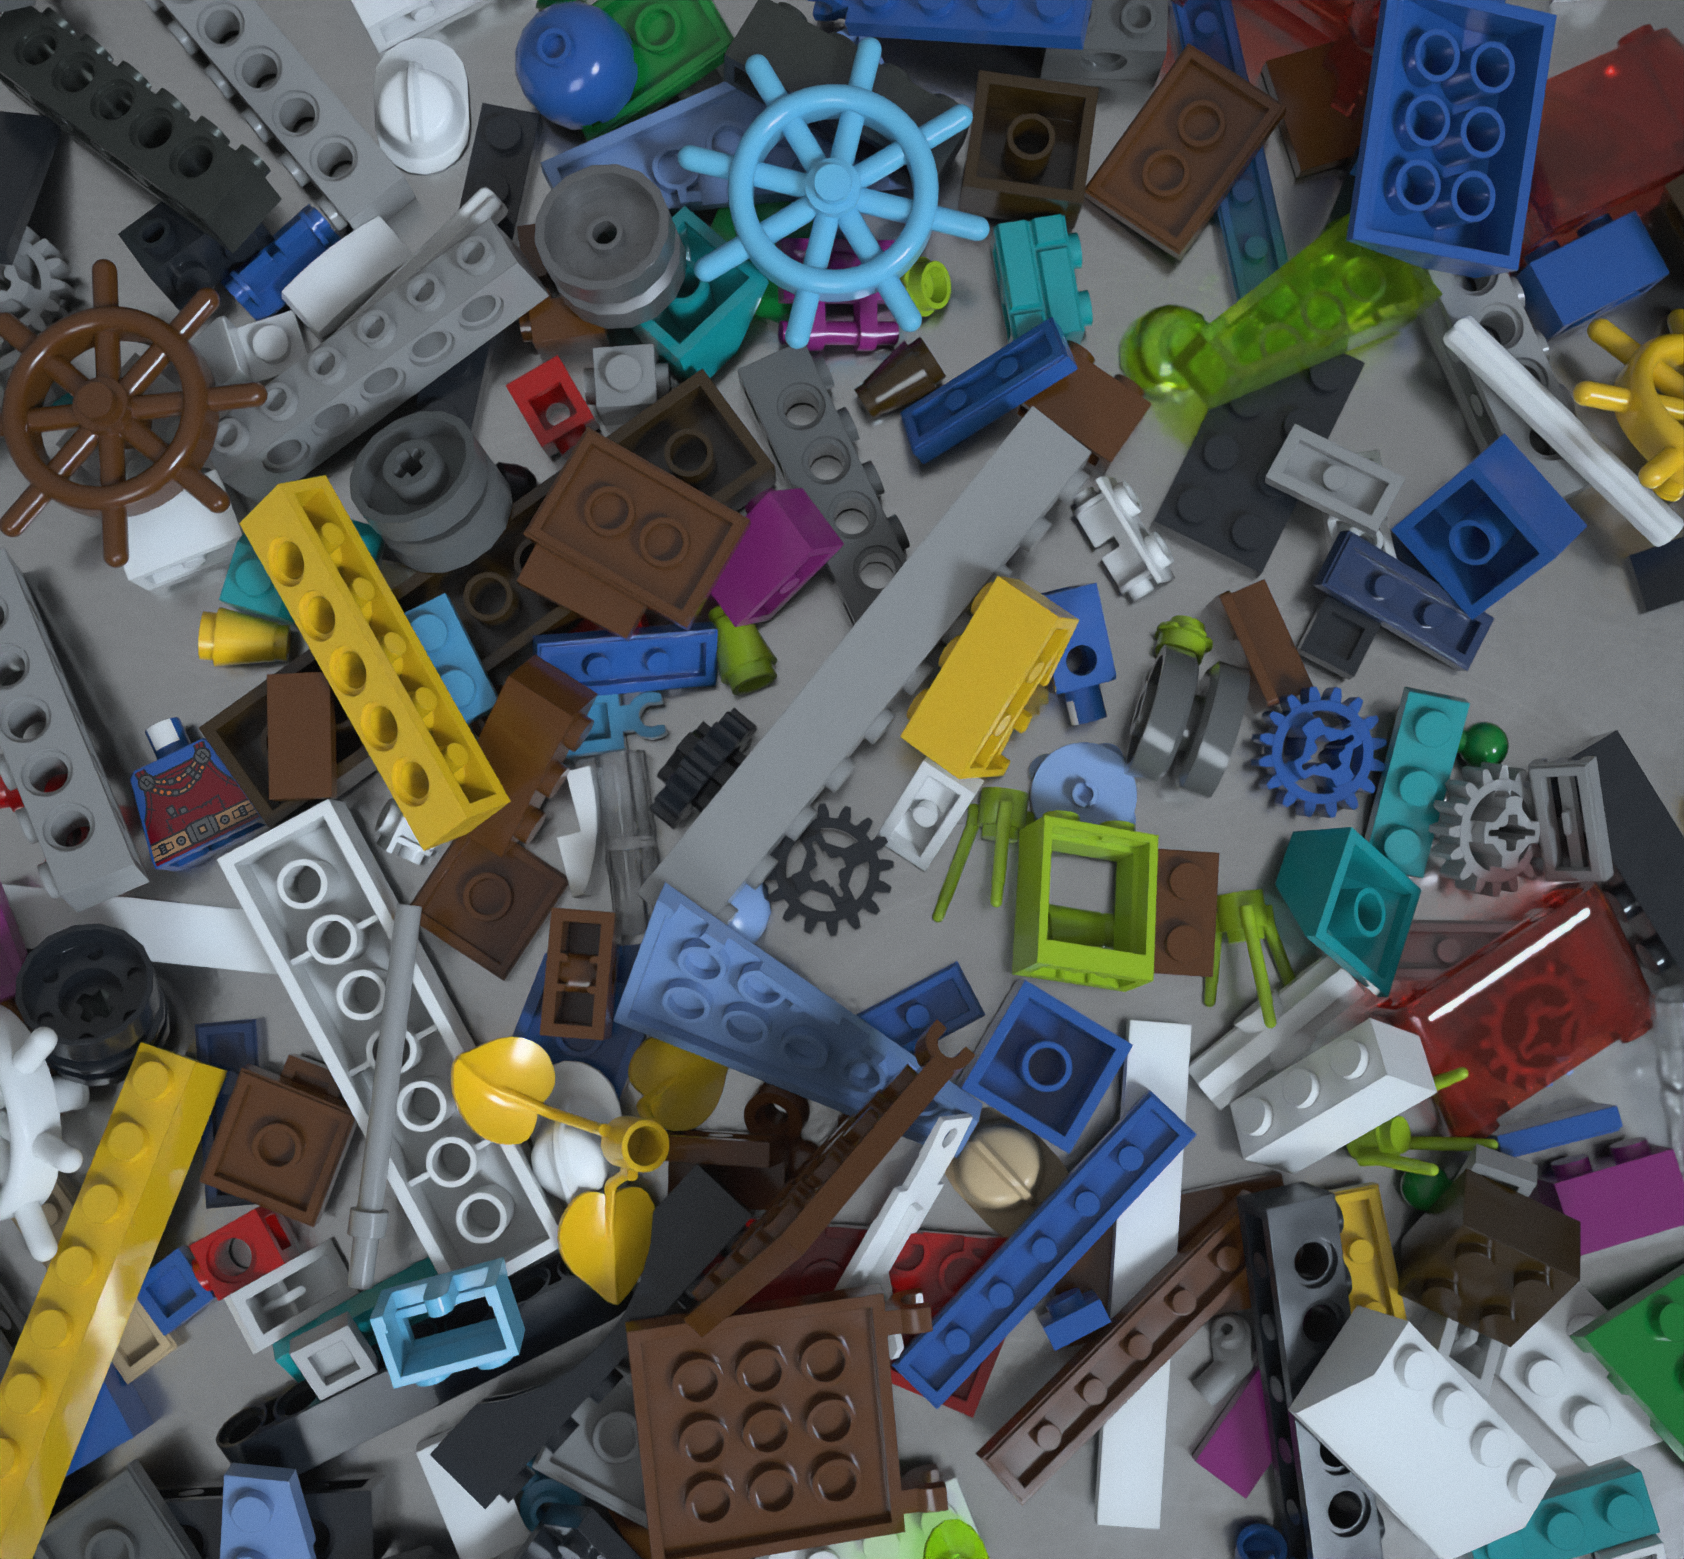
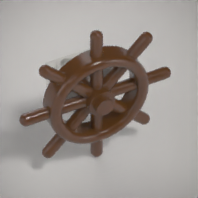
(125, 423)

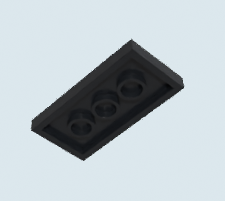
(1220, 487)

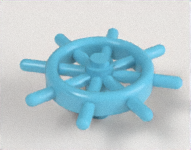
(833, 192)

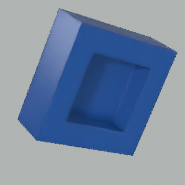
(173, 1292)
(1072, 1317)

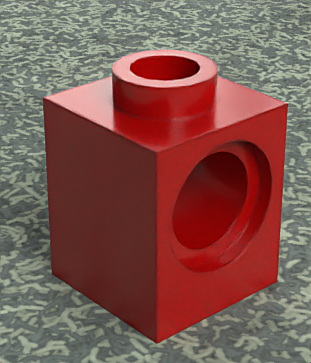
(267, 1240)

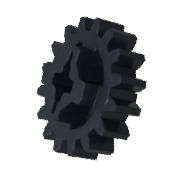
(701, 766)
(852, 856)

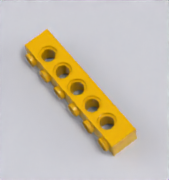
(373, 661)

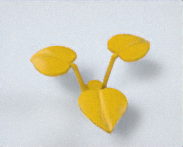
(599, 1234)

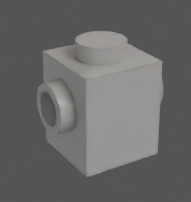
(625, 381)

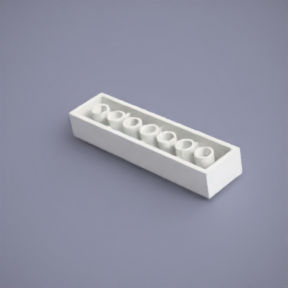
(329, 936)

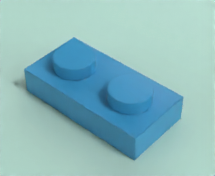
(454, 657)

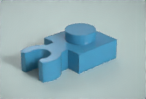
(615, 720)

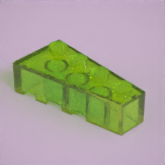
(1302, 315)

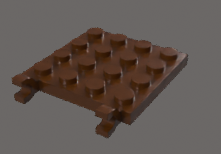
(824, 1185)
(776, 1426)

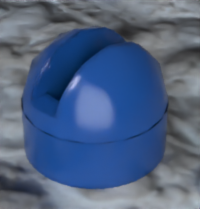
(1260, 1542)

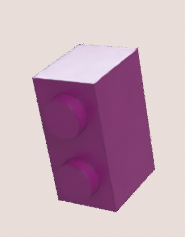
(776, 556)
(1617, 1195)

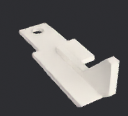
(905, 1213)

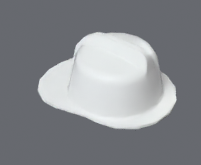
(421, 106)
(566, 1157)

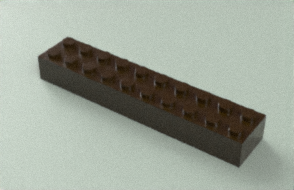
(683, 433)

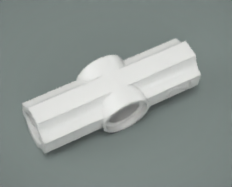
(1253, 1049)

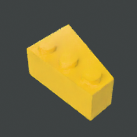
(989, 679)

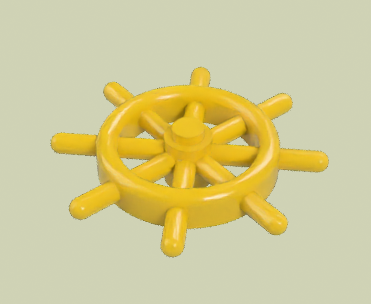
(1648, 419)

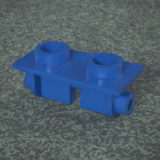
(264, 276)

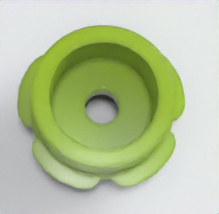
(927, 285)
(1185, 634)

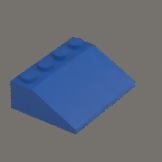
(1451, 133)

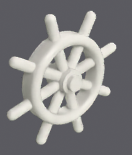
(31, 1129)

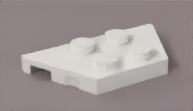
(1571, 1387)

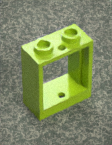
(1133, 950)

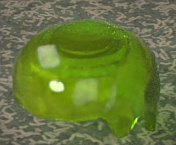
(1154, 342)

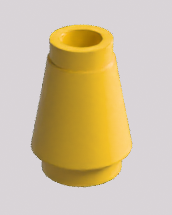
(239, 638)

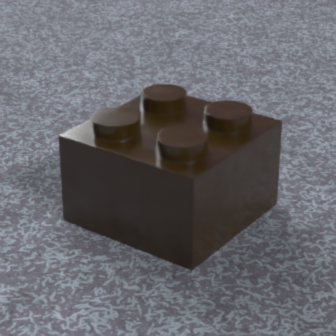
(1028, 148)
(1490, 1258)

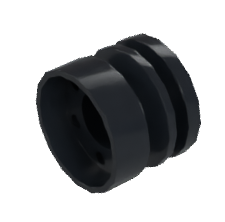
(97, 997)

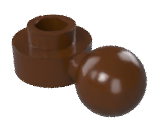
(765, 1118)

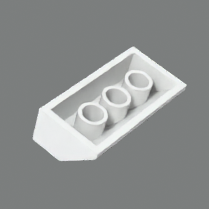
(1420, 1436)

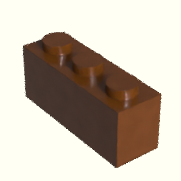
(526, 742)

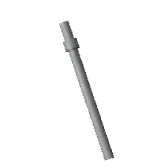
(369, 1219)

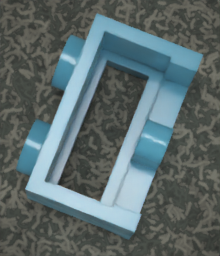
(437, 1356)

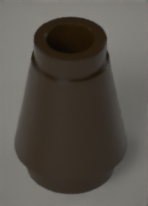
(900, 378)

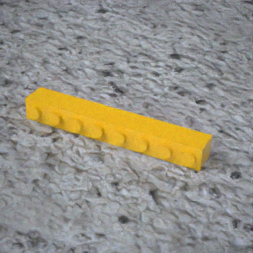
(95, 1282)

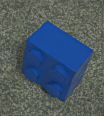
(1489, 527)
(1044, 1065)

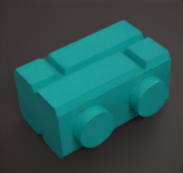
(1038, 278)

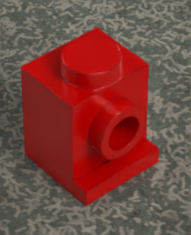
(543, 392)

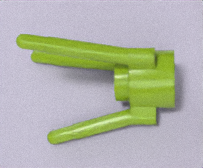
(1001, 816)
(1249, 921)
(1392, 1138)

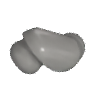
(1231, 1357)

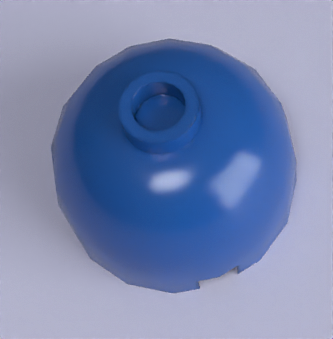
(575, 64)

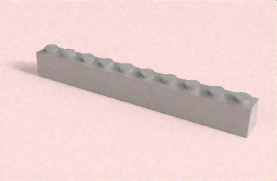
(872, 667)

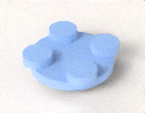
(1084, 781)

